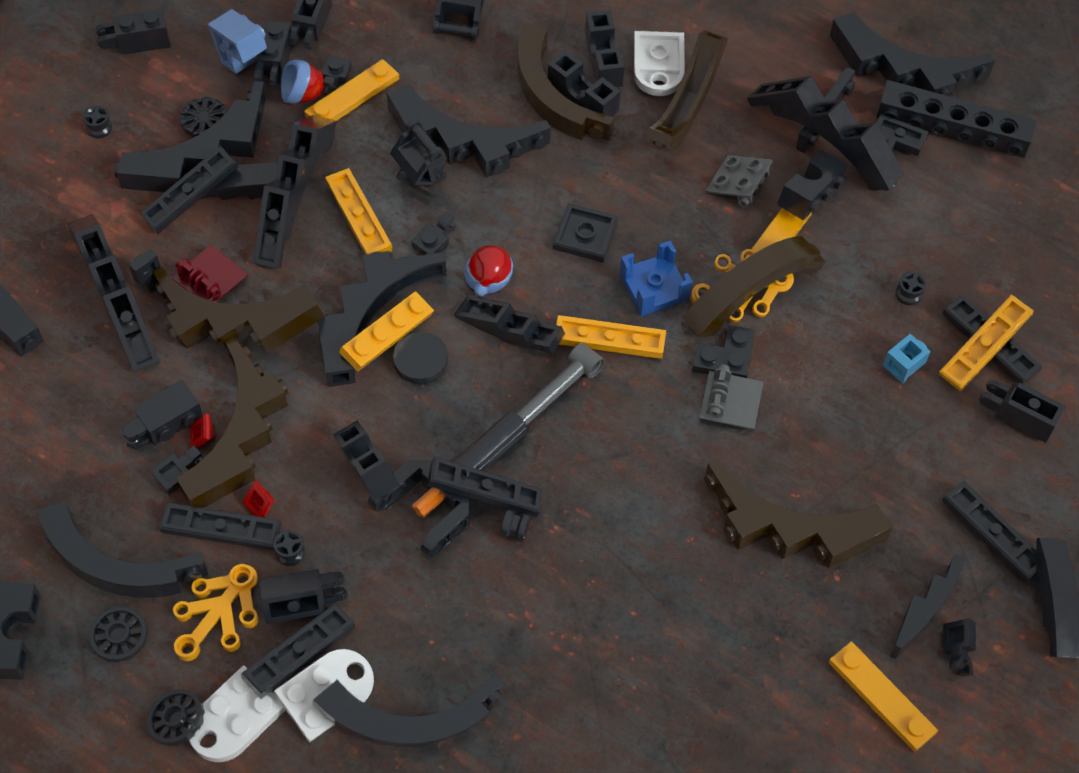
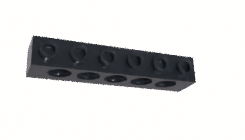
(958, 119)

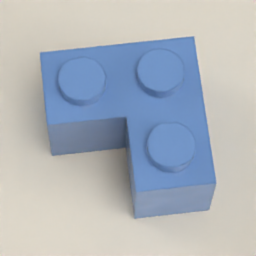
(237, 40)

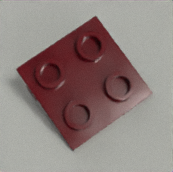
(208, 274)

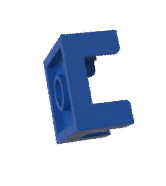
(656, 281)

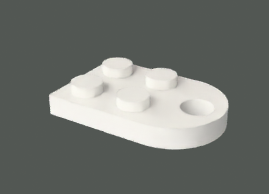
(658, 58)
(301, 690)
(235, 718)

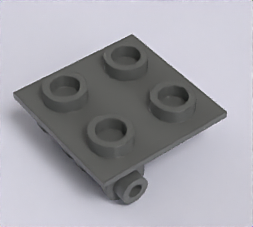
(740, 178)
(731, 399)

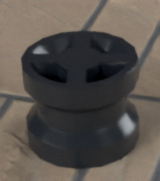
(97, 122)
(908, 282)
(515, 525)
(287, 541)

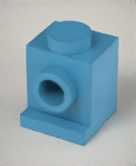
(906, 358)

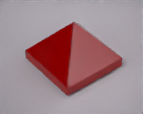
(202, 432)
(258, 500)

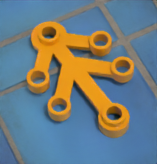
(768, 297)
(217, 608)

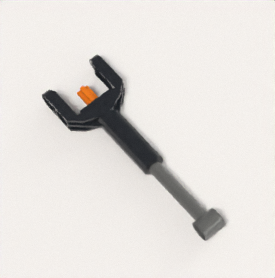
(483, 454)

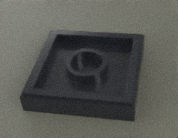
(585, 232)

